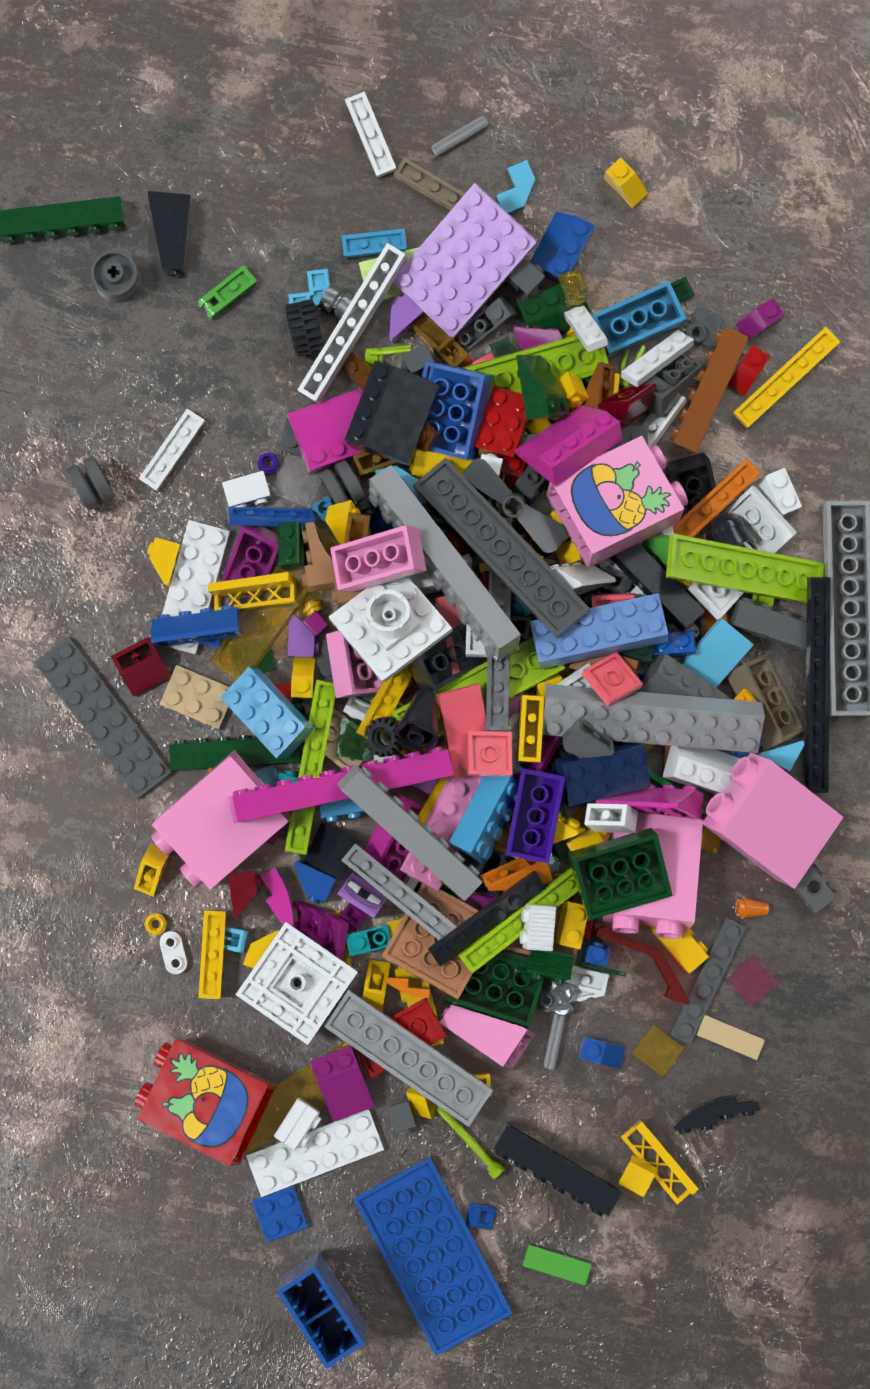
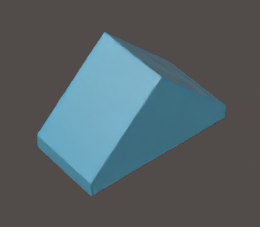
(784, 756)
(235, 939)

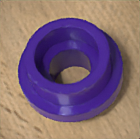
(268, 456)

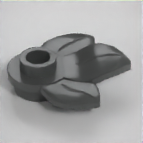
(706, 325)
(558, 997)

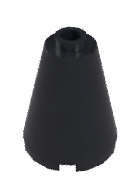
(419, 722)

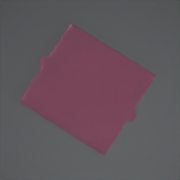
(752, 981)

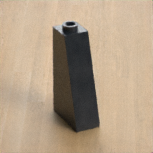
(172, 225)

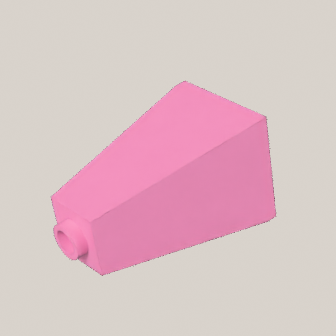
(491, 1036)

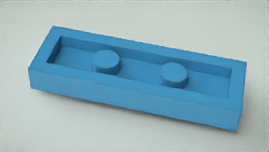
(372, 242)

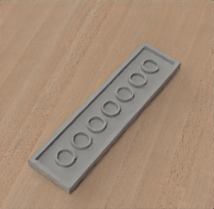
(408, 1058)

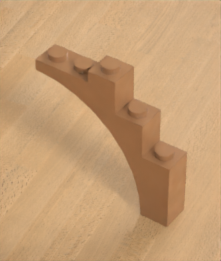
(321, 572)

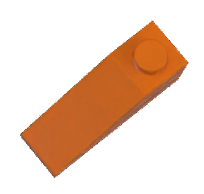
(512, 872)

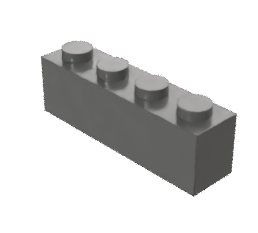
(769, 624)

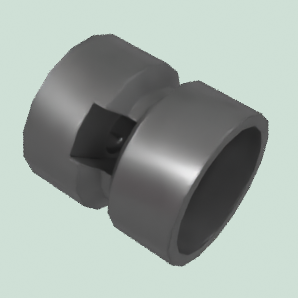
(335, 301)

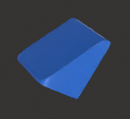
(480, 1216)

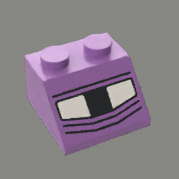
(362, 895)

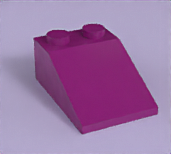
(253, 554)
(342, 1083)

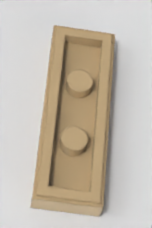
(730, 1037)

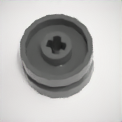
(127, 275)
(92, 482)
(345, 485)

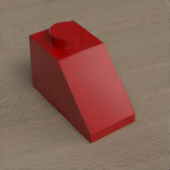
(748, 370)
(513, 469)

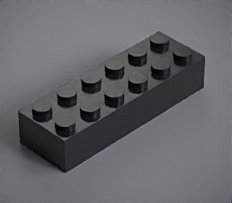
(557, 1169)

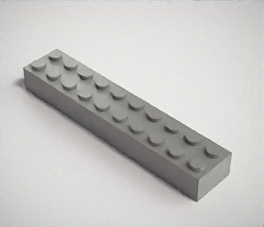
(848, 564)
(446, 566)
(657, 718)

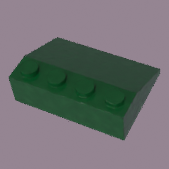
(620, 873)
(501, 990)

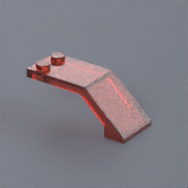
(674, 989)

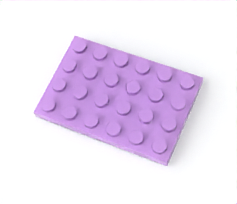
(464, 260)

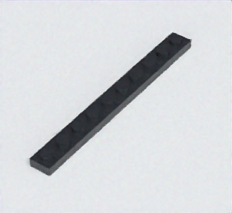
(817, 684)

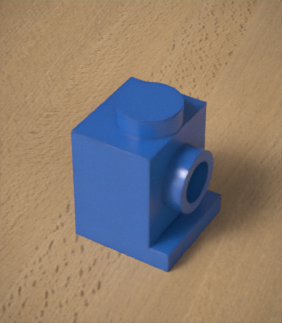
(596, 953)

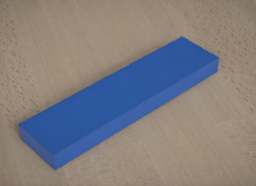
(268, 516)

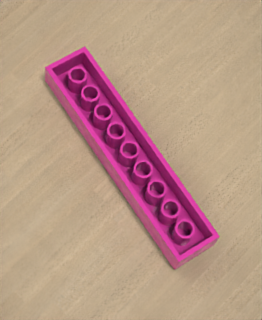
(324, 789)

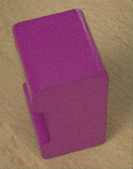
(316, 624)

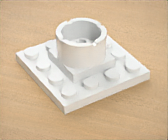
(390, 625)
(272, 986)

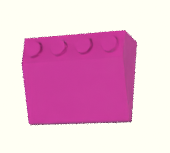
(322, 431)
(571, 443)
(665, 801)

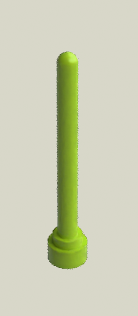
(493, 1166)

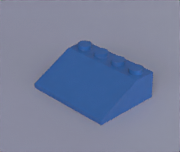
(457, 407)

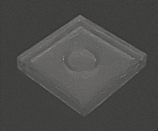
(295, 483)

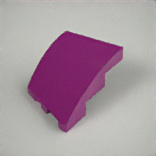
(537, 336)
(322, 927)

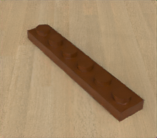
(359, 371)

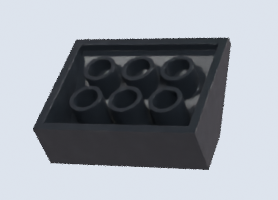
(391, 413)

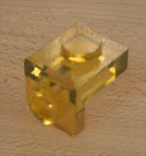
(573, 287)

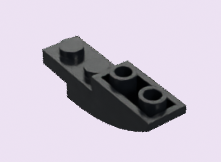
(705, 1114)

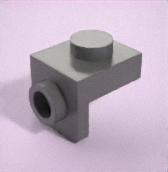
(622, 582)

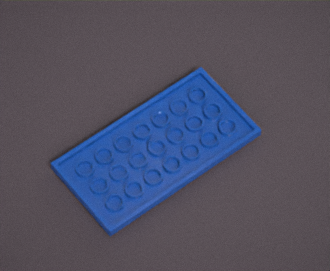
(432, 1256)

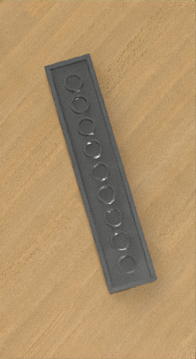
(501, 548)

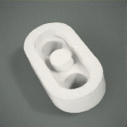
(174, 952)

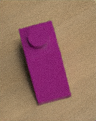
(760, 319)

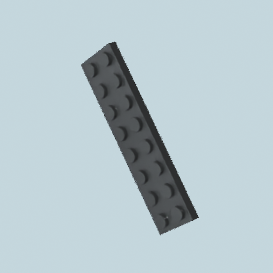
(103, 717)

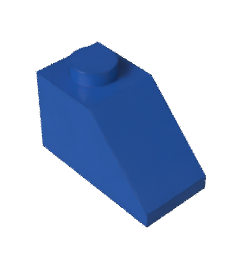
(314, 881)
(601, 1052)

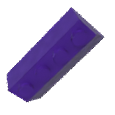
(535, 815)

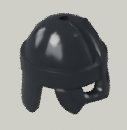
(728, 529)

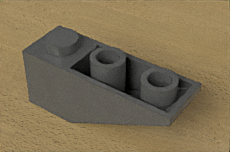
(487, 323)

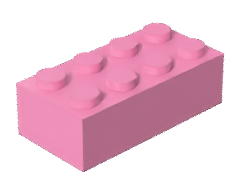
(378, 559)

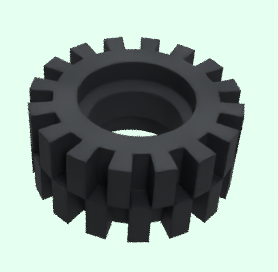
(374, 737)

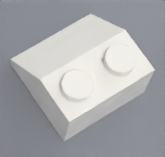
(778, 491)

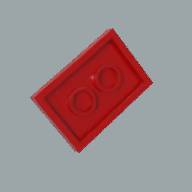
(502, 423)

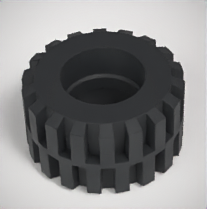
(304, 328)

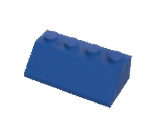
(196, 627)

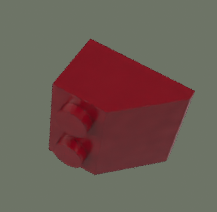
(629, 402)
(243, 890)

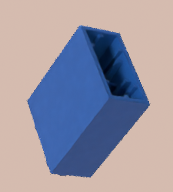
(322, 1310)

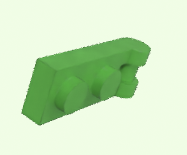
(227, 291)

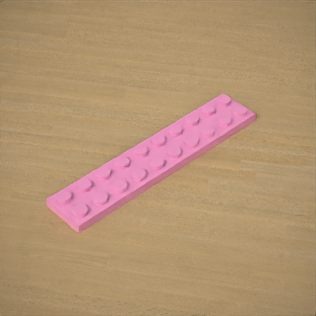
(447, 814)

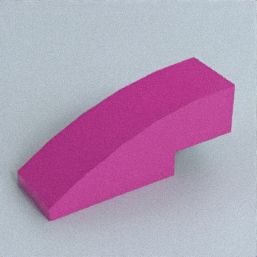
(280, 899)

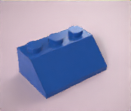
(562, 245)

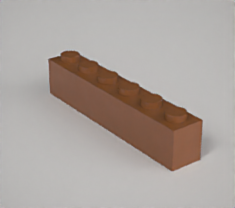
(710, 390)

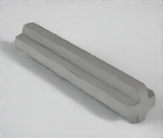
(459, 135)
(554, 1042)

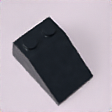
(694, 476)
(433, 667)

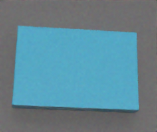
(717, 653)

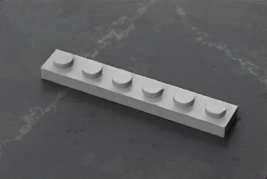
(398, 892)

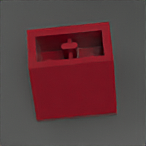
(141, 666)

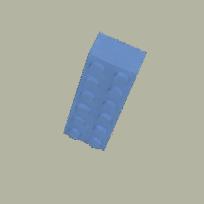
(603, 632)

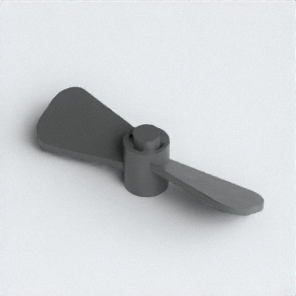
(543, 529)

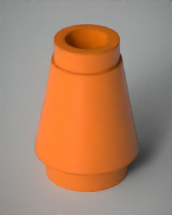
(750, 908)

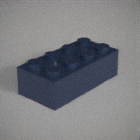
(605, 775)

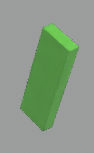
(556, 1264)

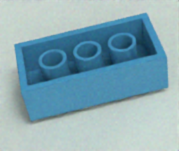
(640, 318)
(267, 713)
(485, 817)

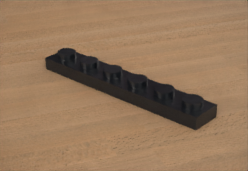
(487, 918)

